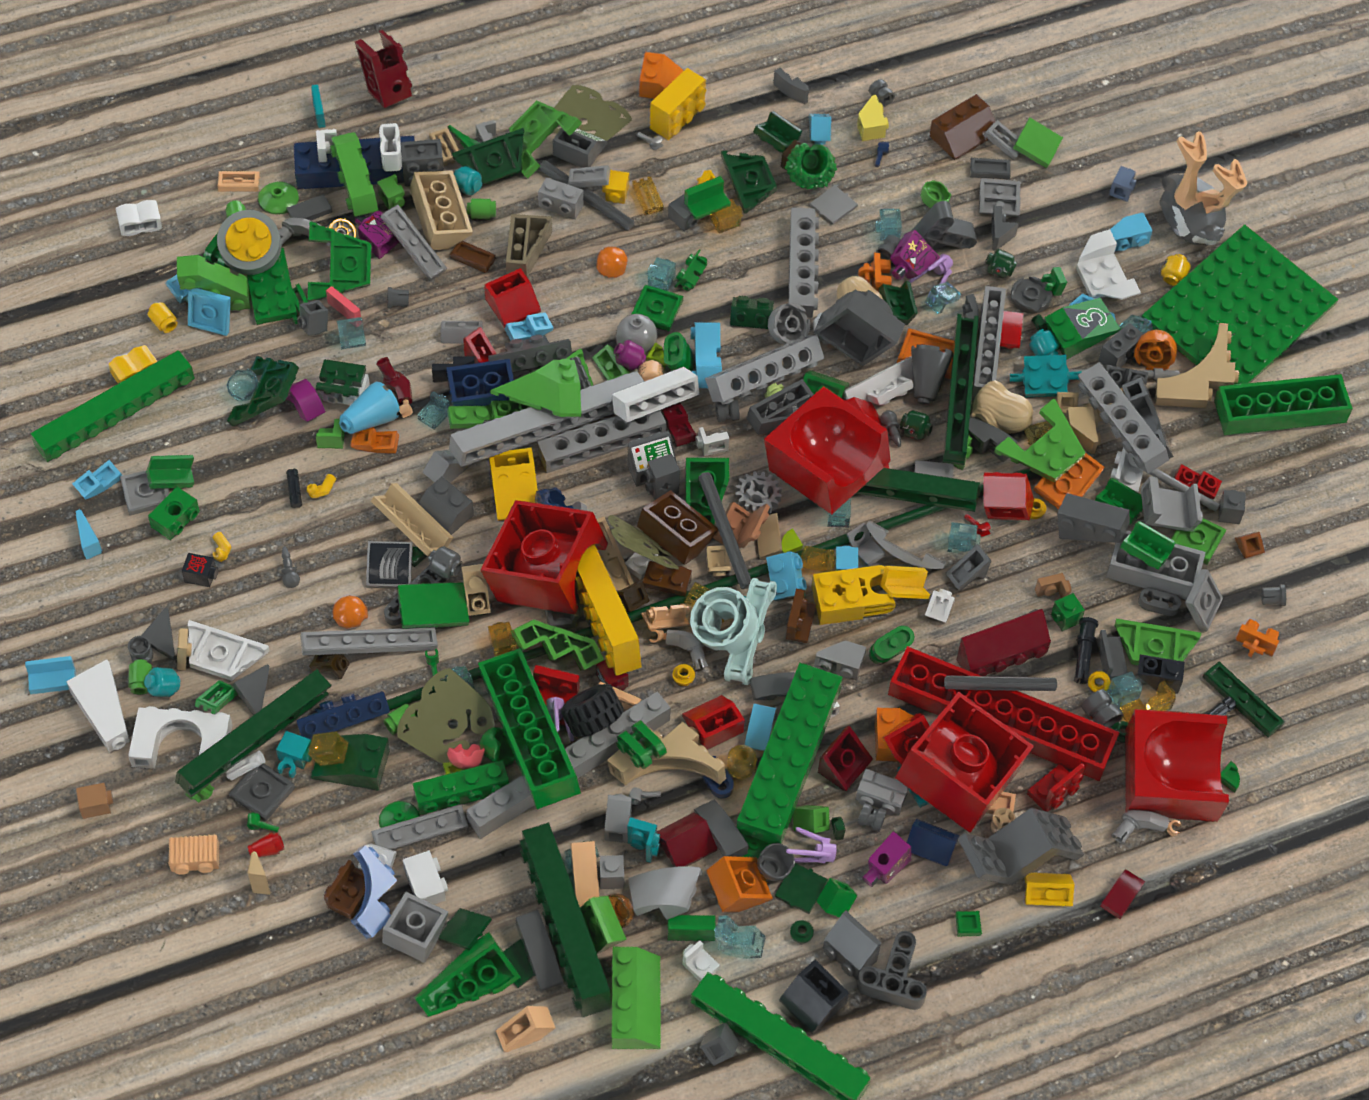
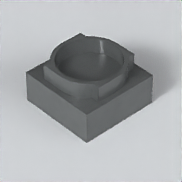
(860, 326)

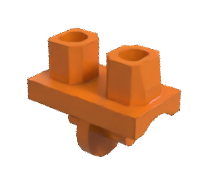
(874, 272)
(1257, 641)

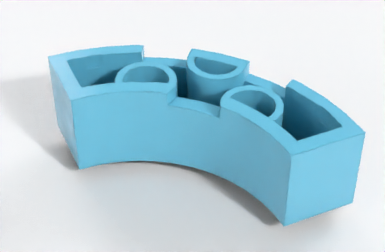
(706, 348)

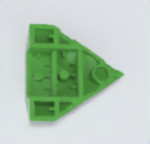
(549, 387)

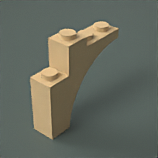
(1196, 385)
(682, 754)

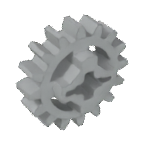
(758, 492)

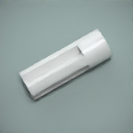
(246, 765)

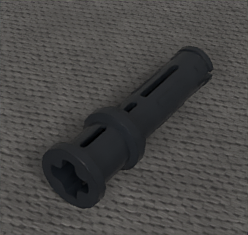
(1085, 640)

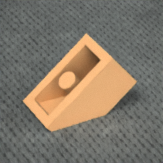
(525, 1028)

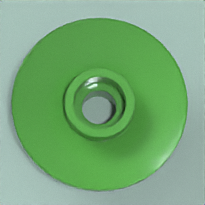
(277, 197)

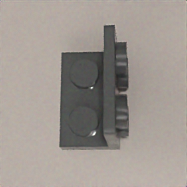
(421, 157)

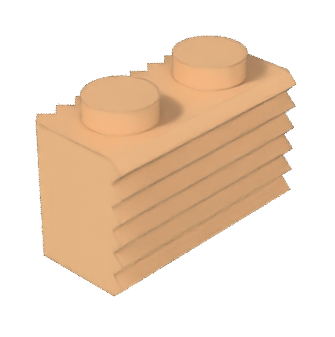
(193, 854)

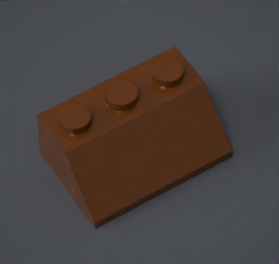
(962, 127)
(676, 527)

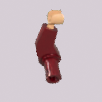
(397, 384)

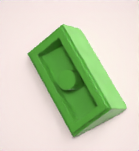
(606, 363)

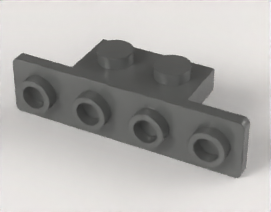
(533, 352)

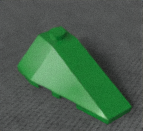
(693, 490)
(470, 976)

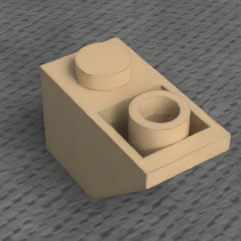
(1084, 426)
(475, 590)

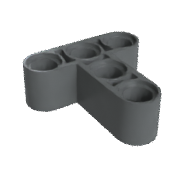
(941, 227)
(894, 977)

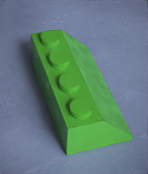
(635, 999)

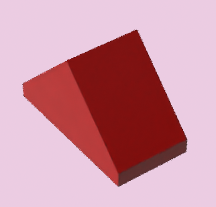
(478, 345)

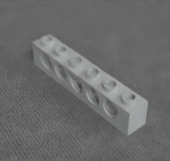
(802, 259)
(988, 338)
(1098, 378)
(720, 383)
(593, 445)

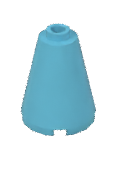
(370, 409)

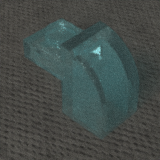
(737, 940)

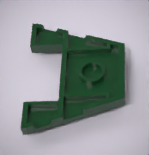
(270, 391)

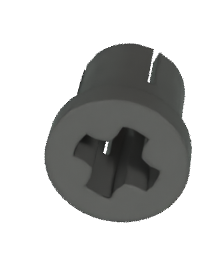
(397, 297)
(1274, 595)

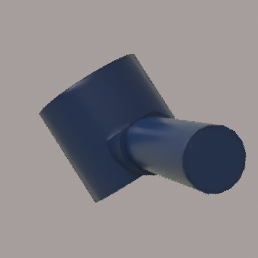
(883, 147)

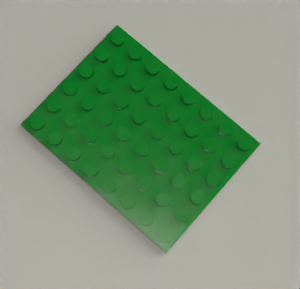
(1251, 290)

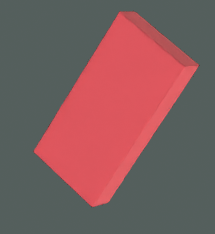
(342, 304)

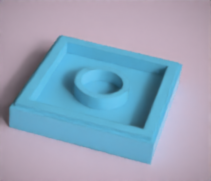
(209, 311)

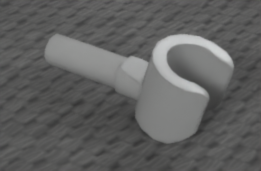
(653, 142)
(636, 795)

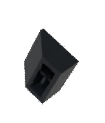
(814, 996)

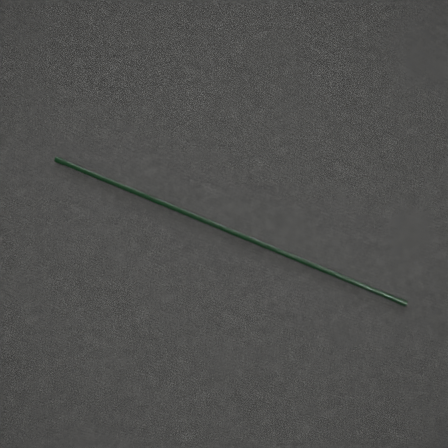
(729, 581)

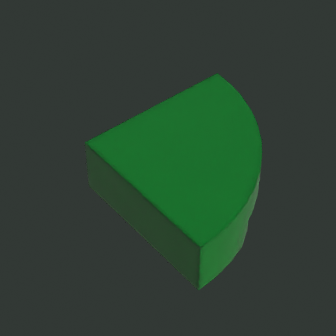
(1230, 777)

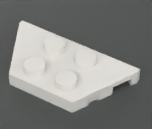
(222, 652)

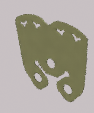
(595, 110)
(634, 539)
(435, 711)

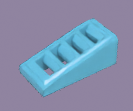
(89, 541)

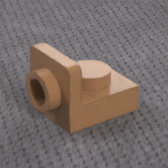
(1053, 584)

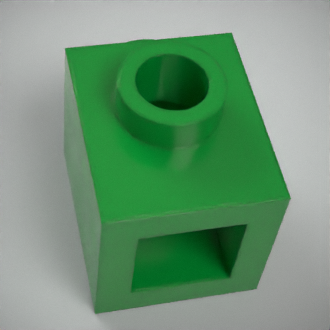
(1067, 612)

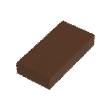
(473, 256)

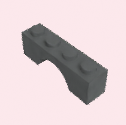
(1140, 398)

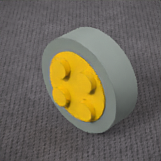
(249, 242)

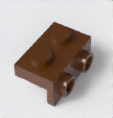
(667, 579)
(347, 891)

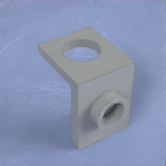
(868, 550)

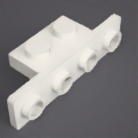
(885, 384)

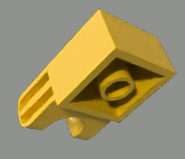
(848, 595)

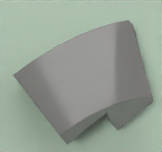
(664, 889)

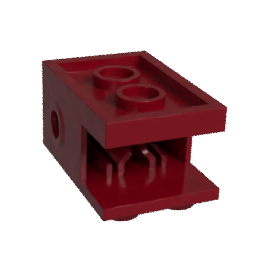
(385, 71)

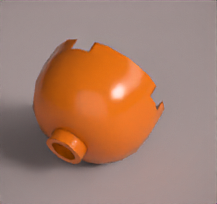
(1156, 350)

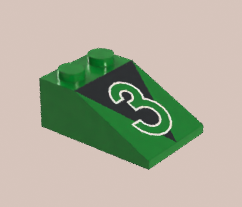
(1081, 326)

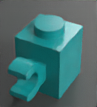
(293, 752)

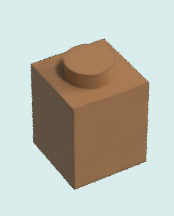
(94, 800)

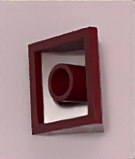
(844, 759)
(687, 840)

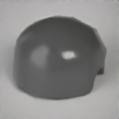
(775, 862)

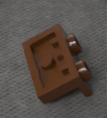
(800, 618)

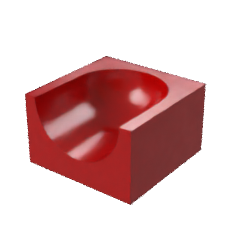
(827, 450)
(539, 555)
(964, 762)
(1175, 764)

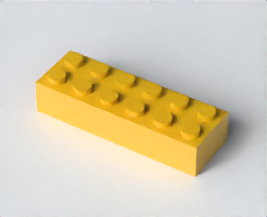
(606, 614)

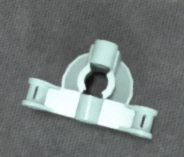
(745, 630)

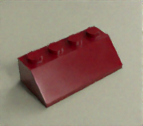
(1005, 644)

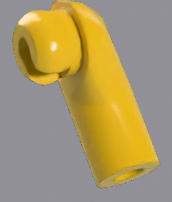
(321, 490)
(223, 547)

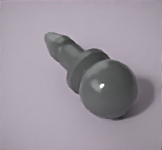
(889, 420)
(291, 577)

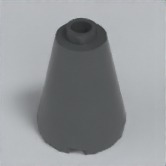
(929, 370)

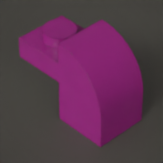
(305, 400)

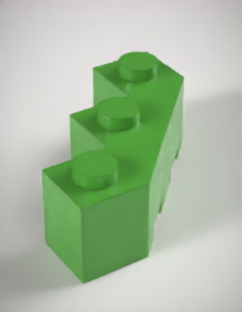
(354, 174)
(215, 278)
(558, 643)

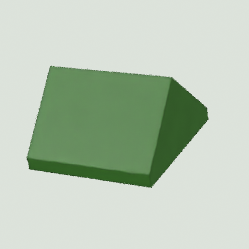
(602, 923)

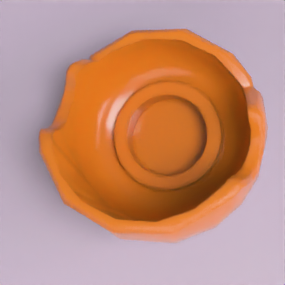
(611, 262)
(349, 612)

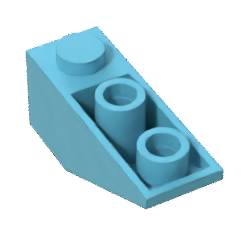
(1131, 232)

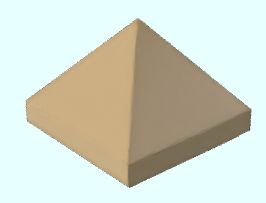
(1067, 399)

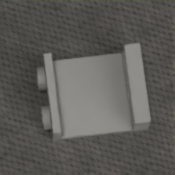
(1170, 507)

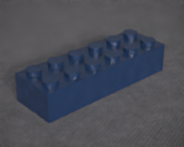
(316, 174)

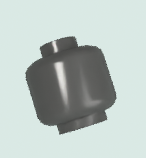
(445, 562)

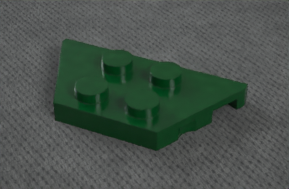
(494, 157)
(749, 178)

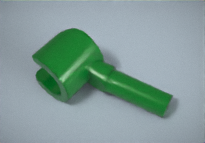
(432, 661)
(254, 823)

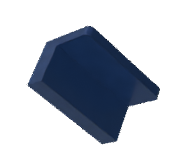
(932, 842)

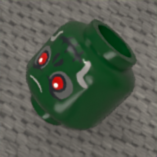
(1000, 263)
(916, 425)

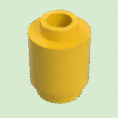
(162, 317)

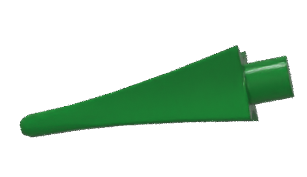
(463, 139)

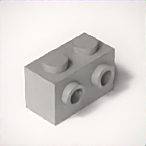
(560, 198)

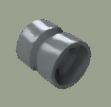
(1101, 710)

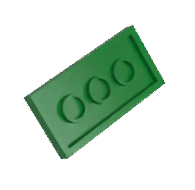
(272, 293)

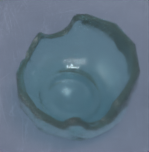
(242, 385)

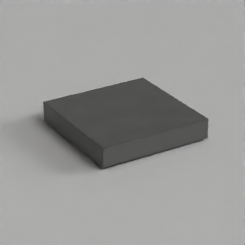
(262, 791)

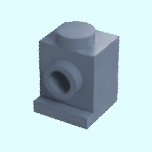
(1123, 183)

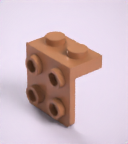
(745, 524)

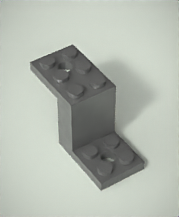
(1021, 846)

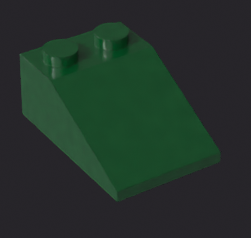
(362, 764)

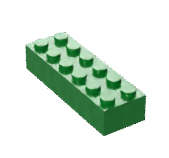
(1282, 404)

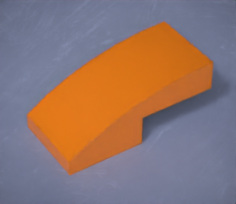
(374, 441)

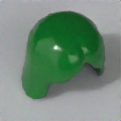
(497, 746)

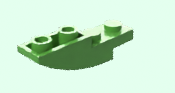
(469, 416)

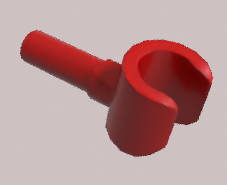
(982, 529)

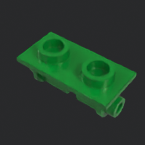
(686, 276)

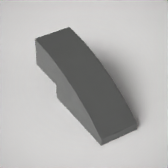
(986, 437)
(723, 830)
(539, 950)

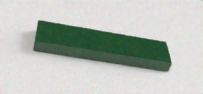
(1246, 701)

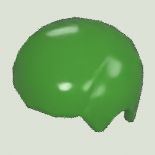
(934, 192)

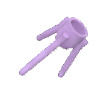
(940, 267)
(554, 708)
(823, 852)

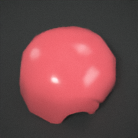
(465, 758)

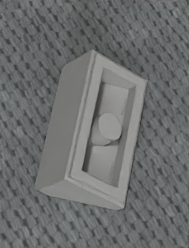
(457, 330)

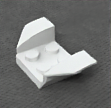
(1102, 271)

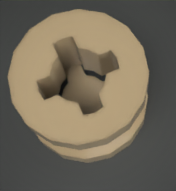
(1000, 817)

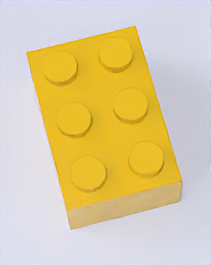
(677, 104)

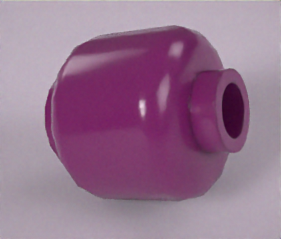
(629, 355)

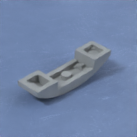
(880, 534)

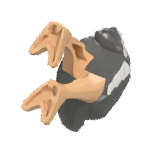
(1193, 206)

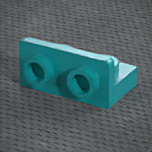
(643, 835)

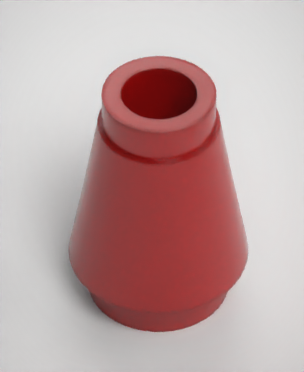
(267, 845)

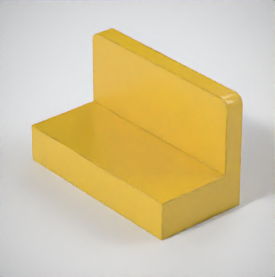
(905, 582)
(1049, 889)

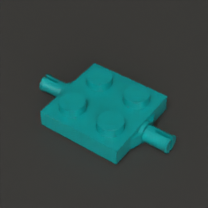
(1045, 375)

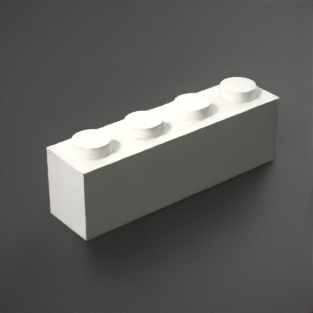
(655, 394)

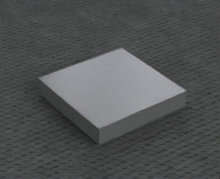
(139, 495)
(1204, 600)

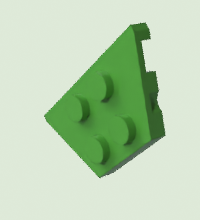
(1155, 640)

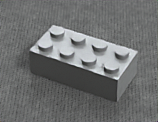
(1174, 576)

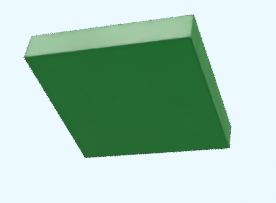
(658, 306)

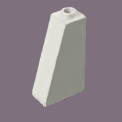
(99, 701)

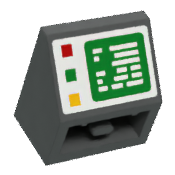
(578, 148)
(647, 449)

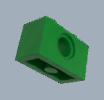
(177, 502)

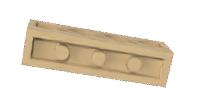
(412, 519)

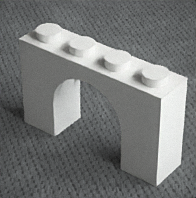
(155, 724)

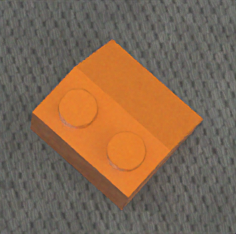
(657, 74)
(885, 721)
(738, 883)

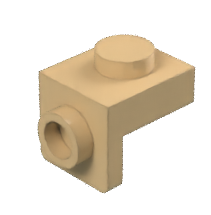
(717, 561)

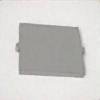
(833, 204)

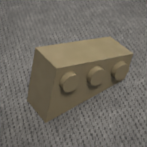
(526, 241)

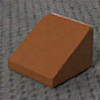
(1250, 544)

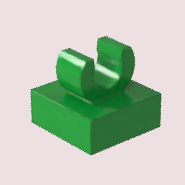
(1056, 281)

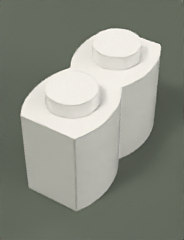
(390, 147)
(138, 218)

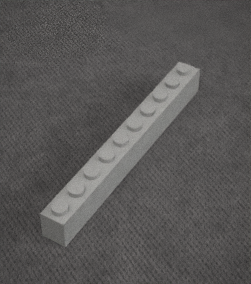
(534, 424)
(584, 756)

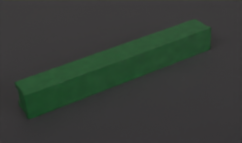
(960, 390)
(923, 489)
(252, 733)

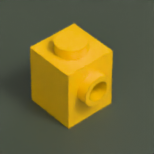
(618, 187)

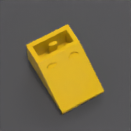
(512, 479)

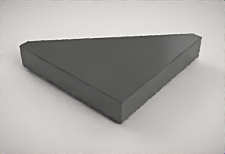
(161, 635)
(252, 688)

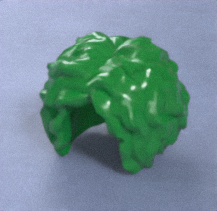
(811, 166)

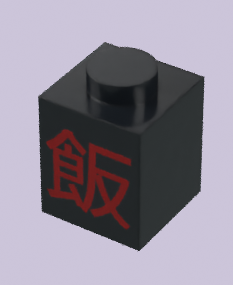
(199, 570)

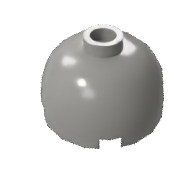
(788, 323)
(637, 329)

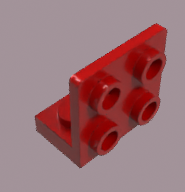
(556, 684)
(1055, 786)

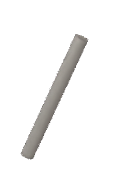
(1182, 487)

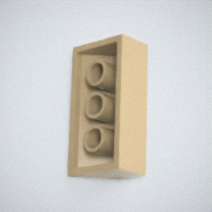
(440, 208)

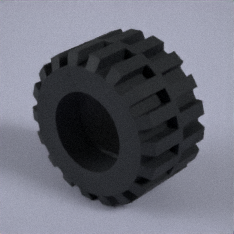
(592, 710)

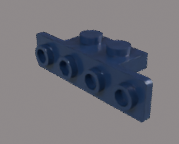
(343, 713)

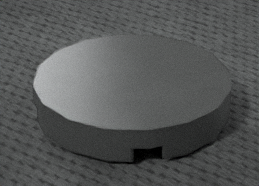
(1030, 295)

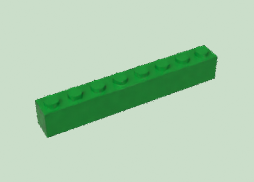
(112, 406)
(780, 1039)

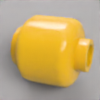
(1175, 269)

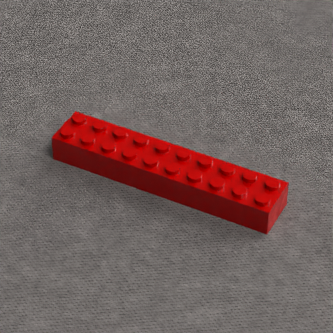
(1051, 730)

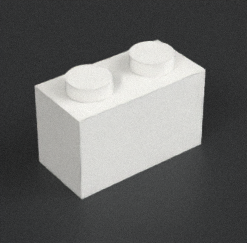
(424, 877)

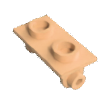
(663, 618)

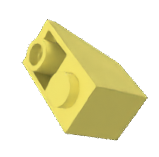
(872, 121)

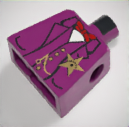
(377, 233)
(912, 256)
(888, 860)

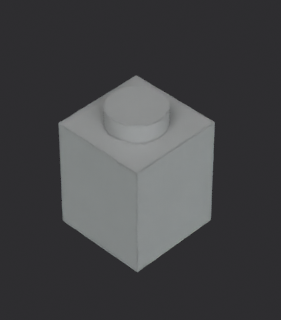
(612, 872)

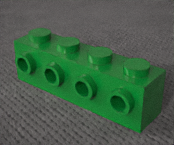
(459, 787)

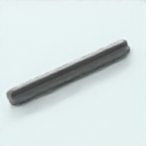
(1000, 683)

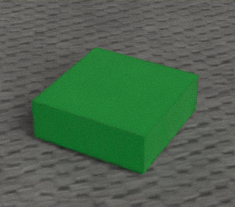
(968, 923)

